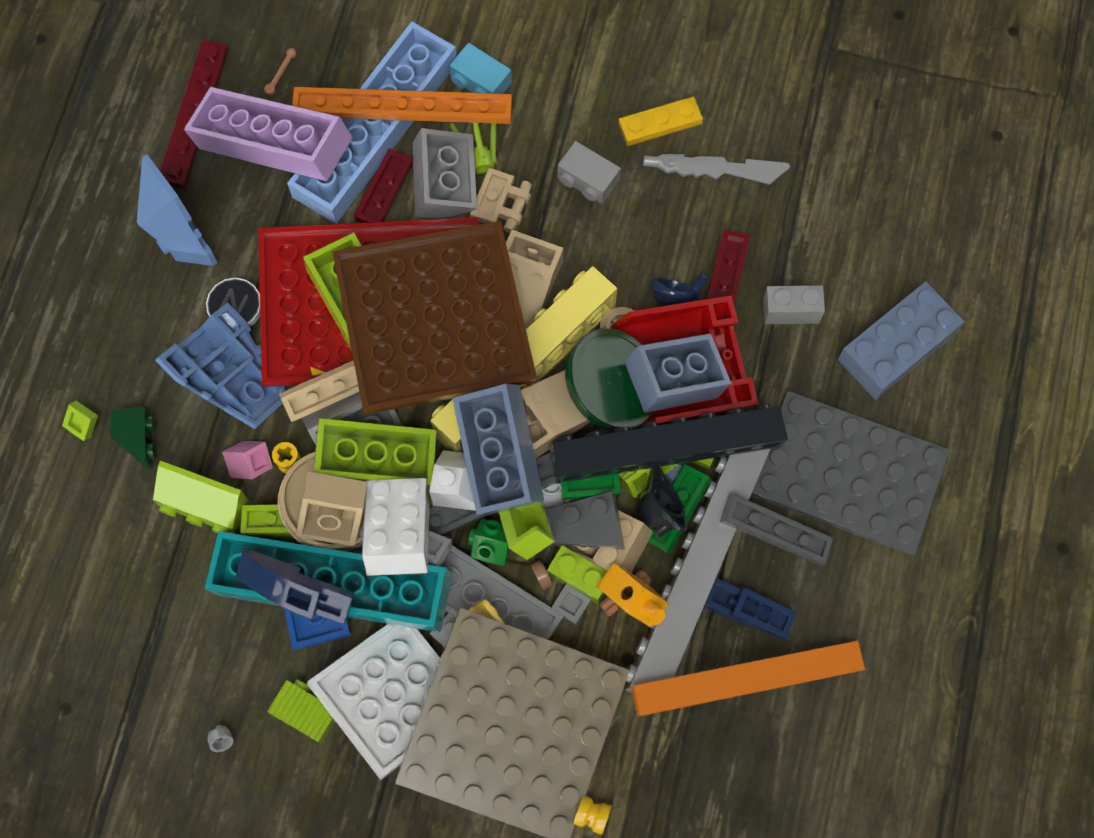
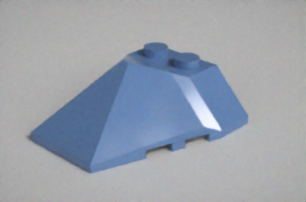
(167, 219)
(224, 367)

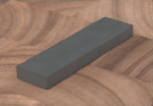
(776, 529)

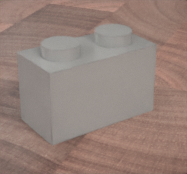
(588, 173)
(793, 304)

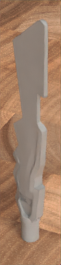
(754, 170)

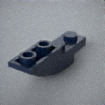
(290, 589)

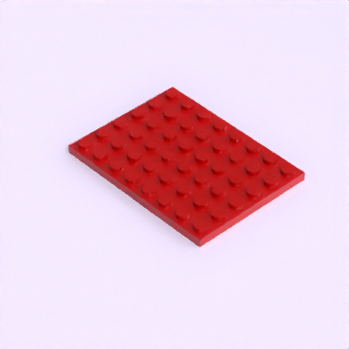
(293, 316)

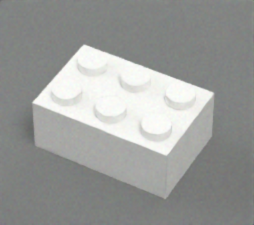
(396, 527)

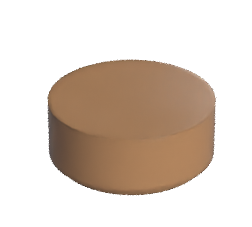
(541, 575)

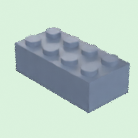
(900, 340)
(498, 449)

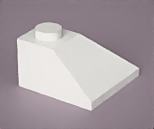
(451, 482)

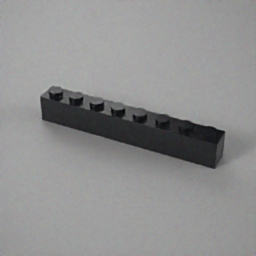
(667, 444)

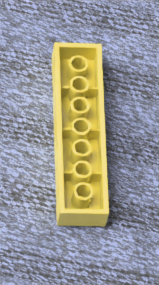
(549, 338)

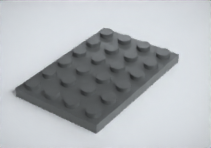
(852, 474)

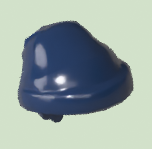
(673, 292)

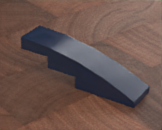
(749, 609)

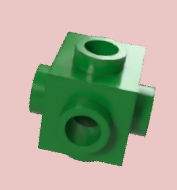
(489, 542)

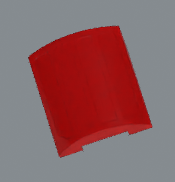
(693, 319)

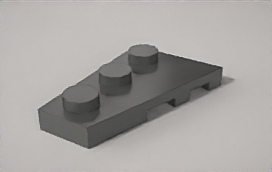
(587, 523)

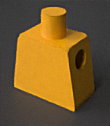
(645, 602)

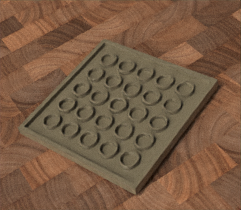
(512, 726)

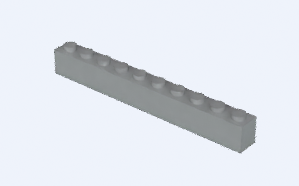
(695, 571)

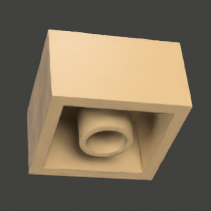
(331, 509)

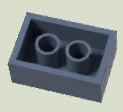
(677, 372)

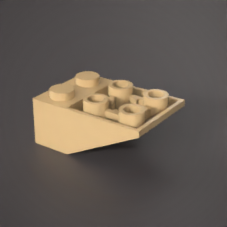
(534, 271)
(550, 412)
(635, 539)

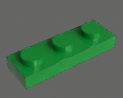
(690, 488)

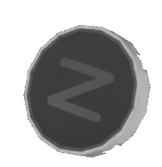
(239, 294)

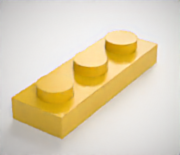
(660, 121)

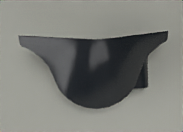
(660, 505)

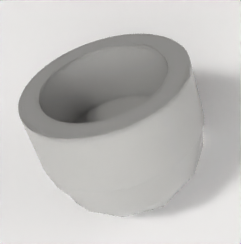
(217, 744)

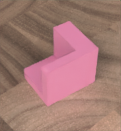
(247, 459)

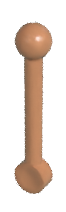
(270, 88)

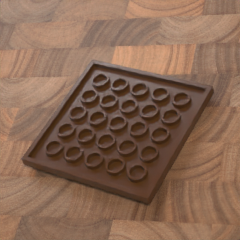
(433, 317)

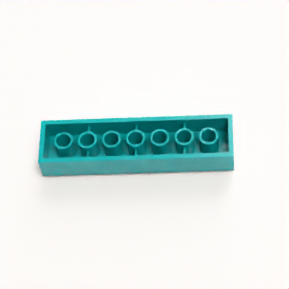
(392, 599)

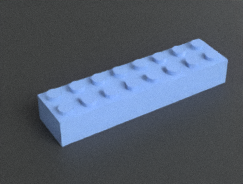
(412, 64)

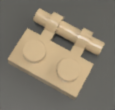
(493, 196)

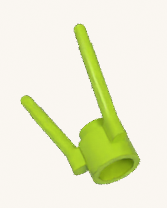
(483, 157)

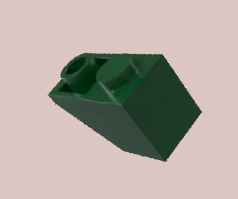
(133, 432)

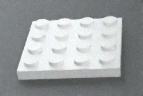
(379, 693)

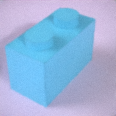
(479, 72)

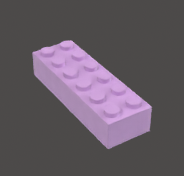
(269, 133)

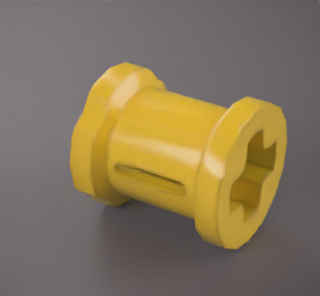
(285, 449)

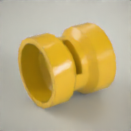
(592, 814)

